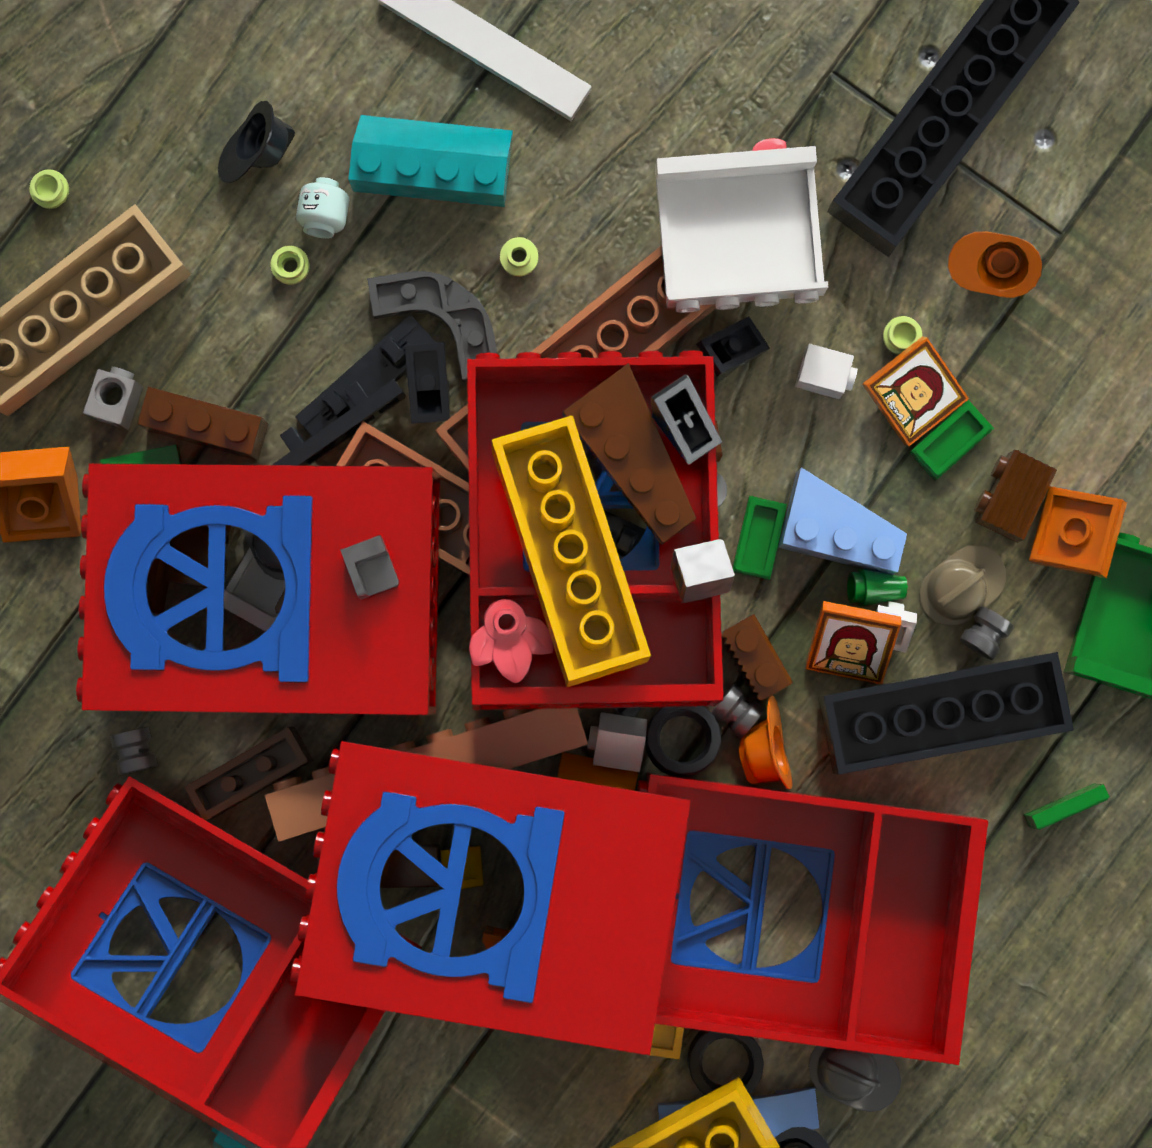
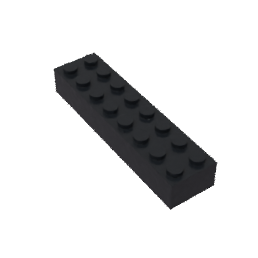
(946, 117)

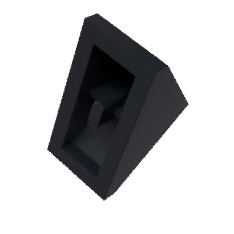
(684, 419)

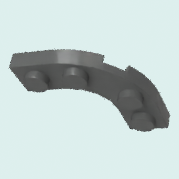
(440, 298)

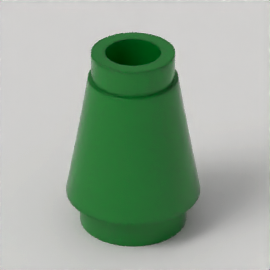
(875, 587)

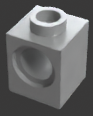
(120, 413)

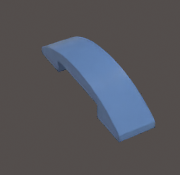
(779, 1110)

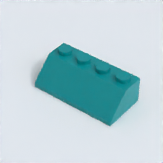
(430, 160)

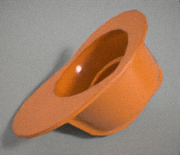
(995, 264)
(764, 752)

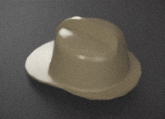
(962, 585)

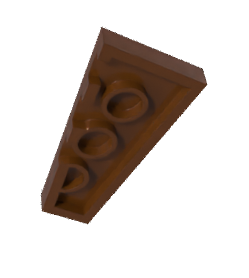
(627, 445)

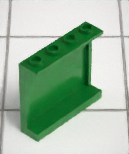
(1116, 623)

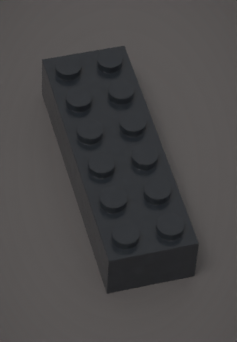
(945, 713)

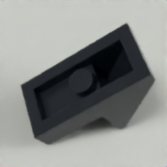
(733, 346)
(427, 382)

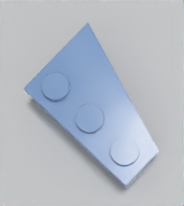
(838, 529)

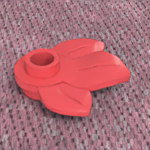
(509, 647)

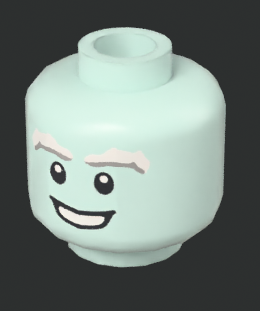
(322, 208)

